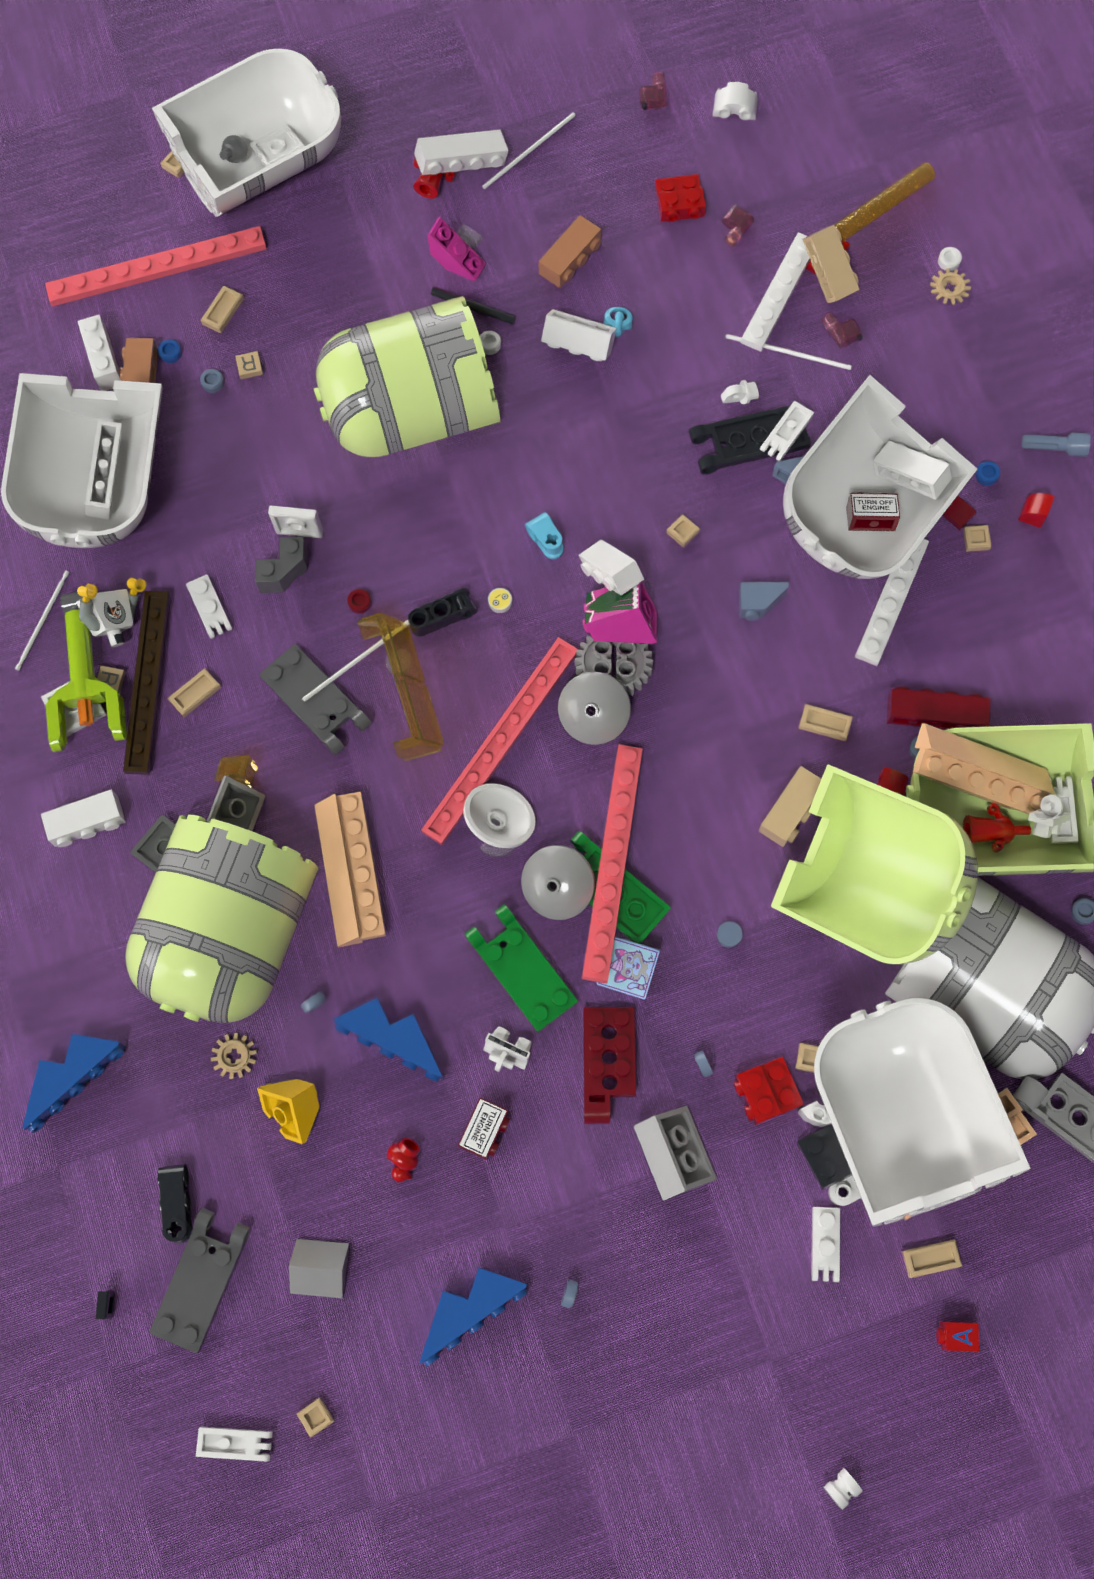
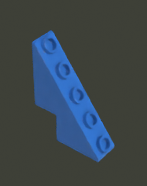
(396, 1039)
(58, 1082)
(459, 1314)

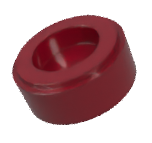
(359, 601)

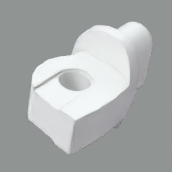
(743, 392)

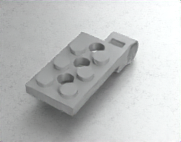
(1036, 1102)

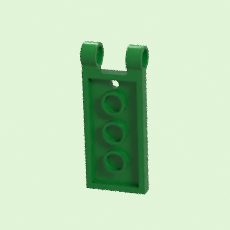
(638, 908)
(524, 972)

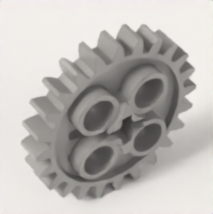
(637, 662)

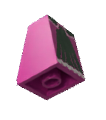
(621, 617)

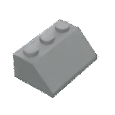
(674, 1152)

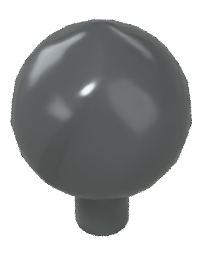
(233, 149)

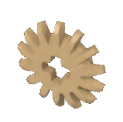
(953, 279)
(227, 1048)

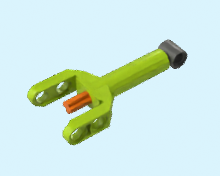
(83, 687)

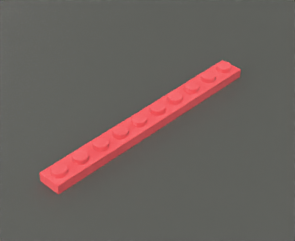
(155, 266)
(500, 739)
(612, 865)

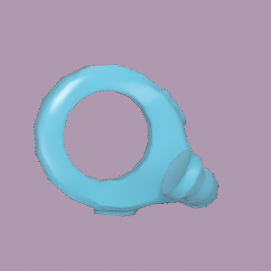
(618, 323)

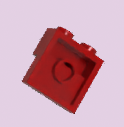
(680, 198)
(768, 1091)

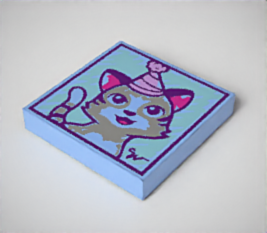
(631, 967)

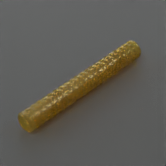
(885, 200)

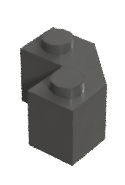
(278, 574)

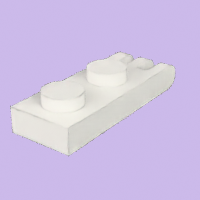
(787, 430)
(208, 605)
(1068, 830)
(825, 1243)
(232, 1443)

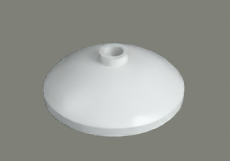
(499, 815)

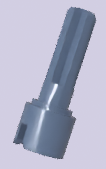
(1074, 444)

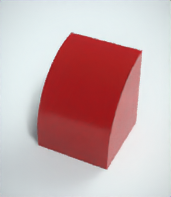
(1036, 509)
(893, 780)

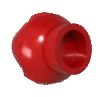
(405, 1158)

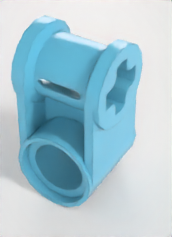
(545, 534)

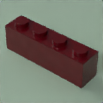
(937, 709)

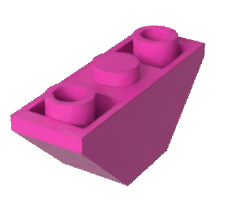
(453, 251)

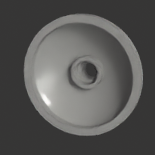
(608, 699)
(570, 873)

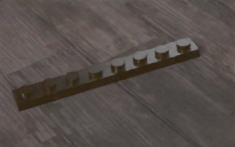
(146, 683)

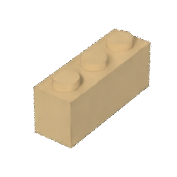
(831, 263)
(791, 808)

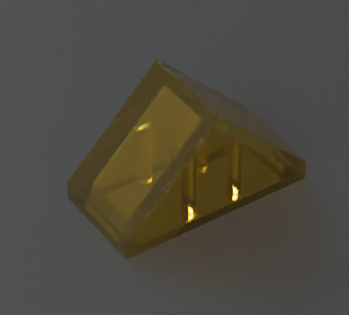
(238, 768)

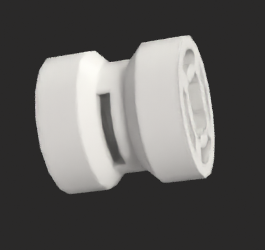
(843, 1489)

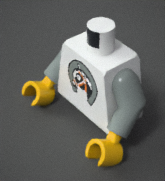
(109, 611)

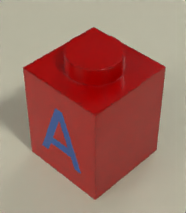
(958, 1336)

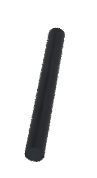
(475, 306)

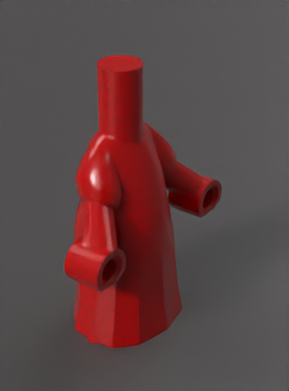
(429, 184)
(990, 829)

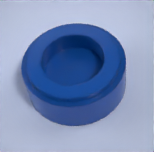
(170, 351)
(987, 473)

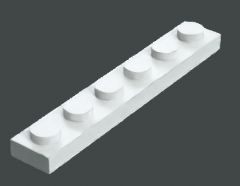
(777, 295)
(889, 607)

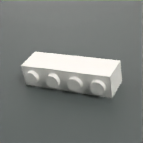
(460, 152)
(103, 469)

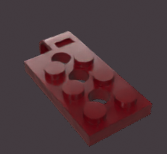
(596, 1070)

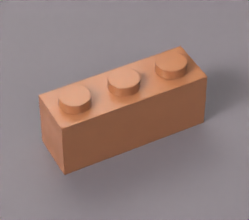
(570, 251)
(140, 360)

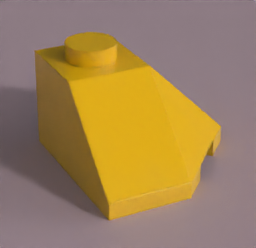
(292, 1105)

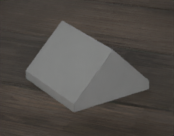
(236, 804)
(318, 1268)

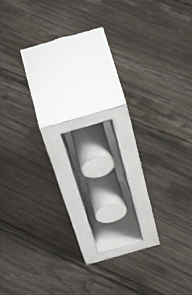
(578, 335)
(99, 352)
(912, 469)
(610, 567)
(83, 818)

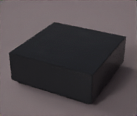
(105, 1305)

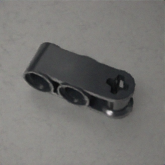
(451, 603)
(175, 1202)

